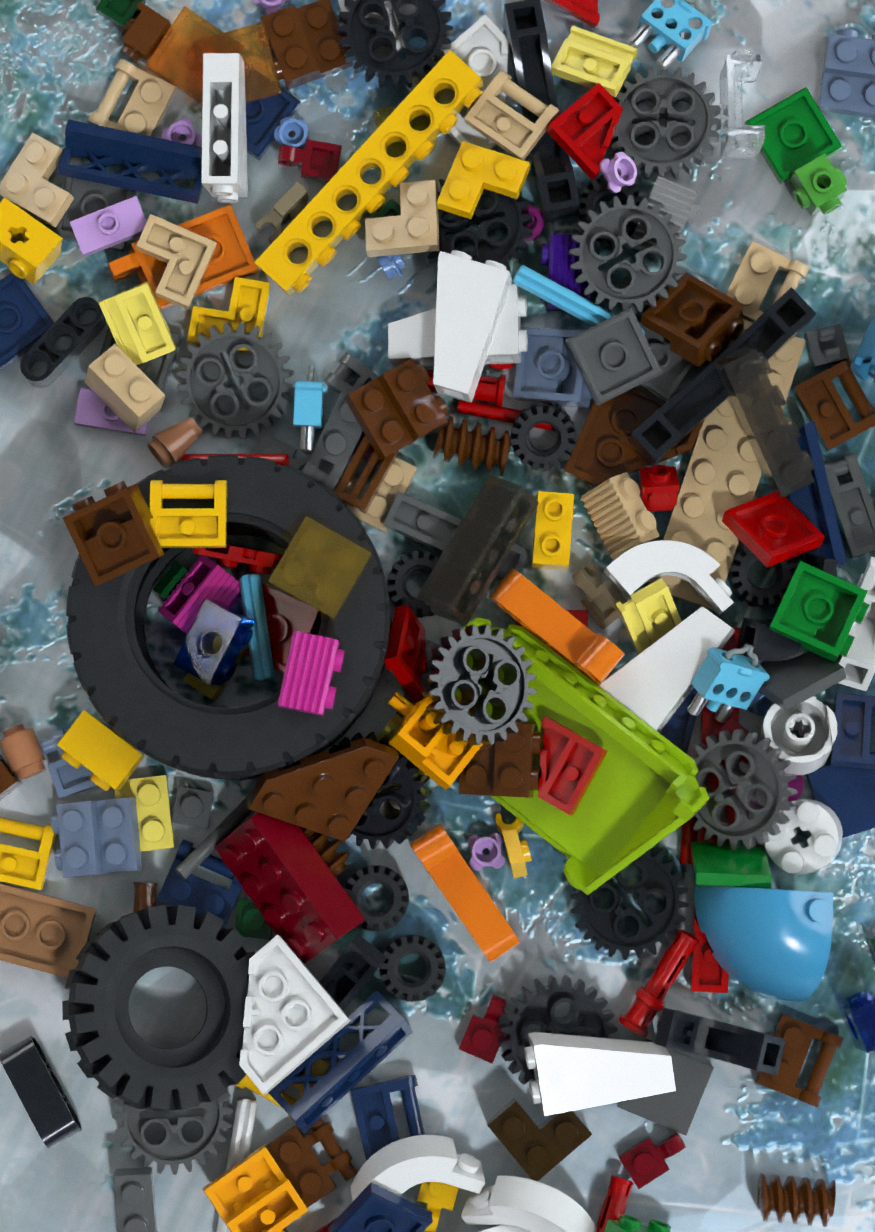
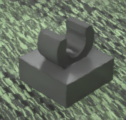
(826, 346)

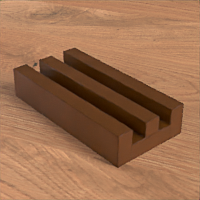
(352, 499)

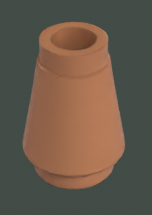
(174, 441)

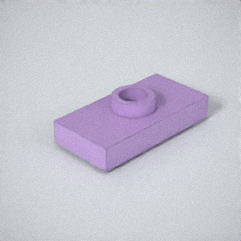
(109, 226)
(96, 414)

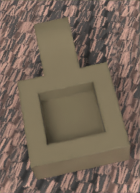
(284, 209)
(601, 596)

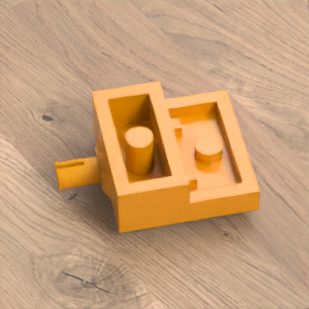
(426, 743)
(255, 1195)

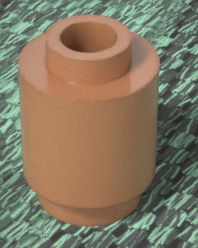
(22, 752)

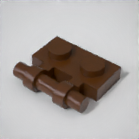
(303, 1167)

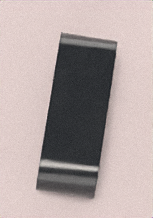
(60, 360)
(40, 1092)

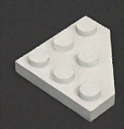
(486, 53)
(284, 1015)

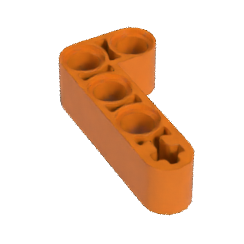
(556, 627)
(464, 893)

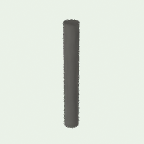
(207, 846)

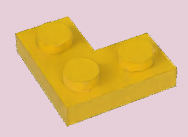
(477, 170)
(247, 304)

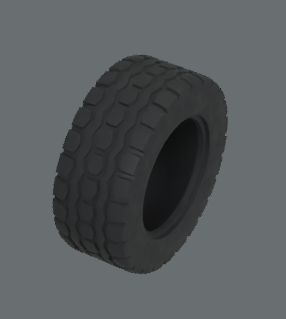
(247, 740)

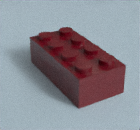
(289, 884)

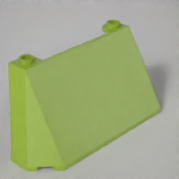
(638, 791)

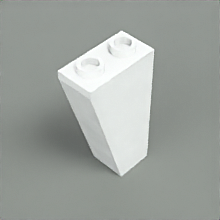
(224, 127)
(466, 320)
(415, 335)
(662, 674)
(594, 1071)

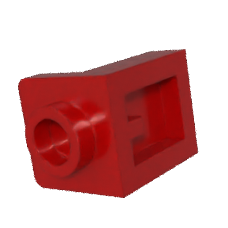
(658, 487)

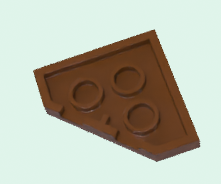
(604, 444)
(326, 789)

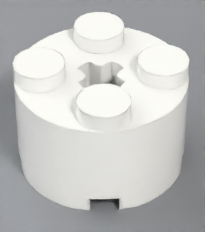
(813, 722)
(823, 844)

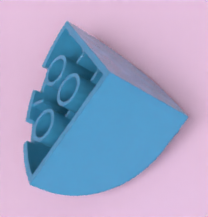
(768, 937)

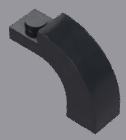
(769, 644)
(352, 971)
(720, 1041)

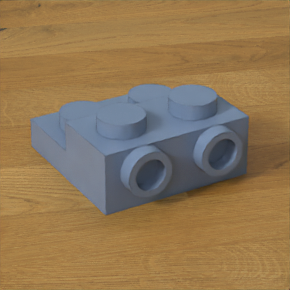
(848, 75)
(549, 370)
(97, 837)

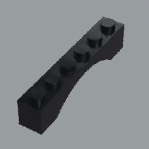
(533, 73)
(706, 391)

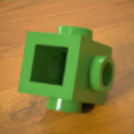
(819, 186)

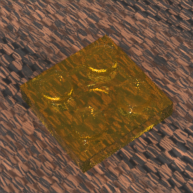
(320, 567)

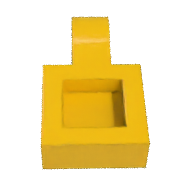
(517, 851)
(437, 1196)

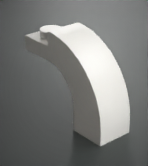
(674, 559)
(860, 660)
(419, 1161)
(527, 1206)

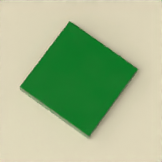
(794, 134)
(730, 867)

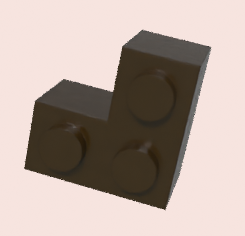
(534, 1146)

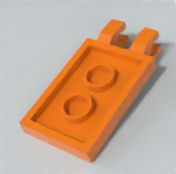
(230, 259)

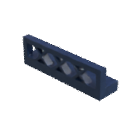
(137, 155)
(816, 500)
(349, 1070)

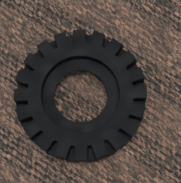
(100, 1014)

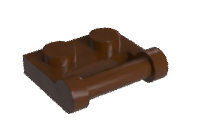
(828, 411)
(798, 1040)

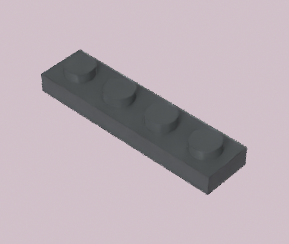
(437, 528)

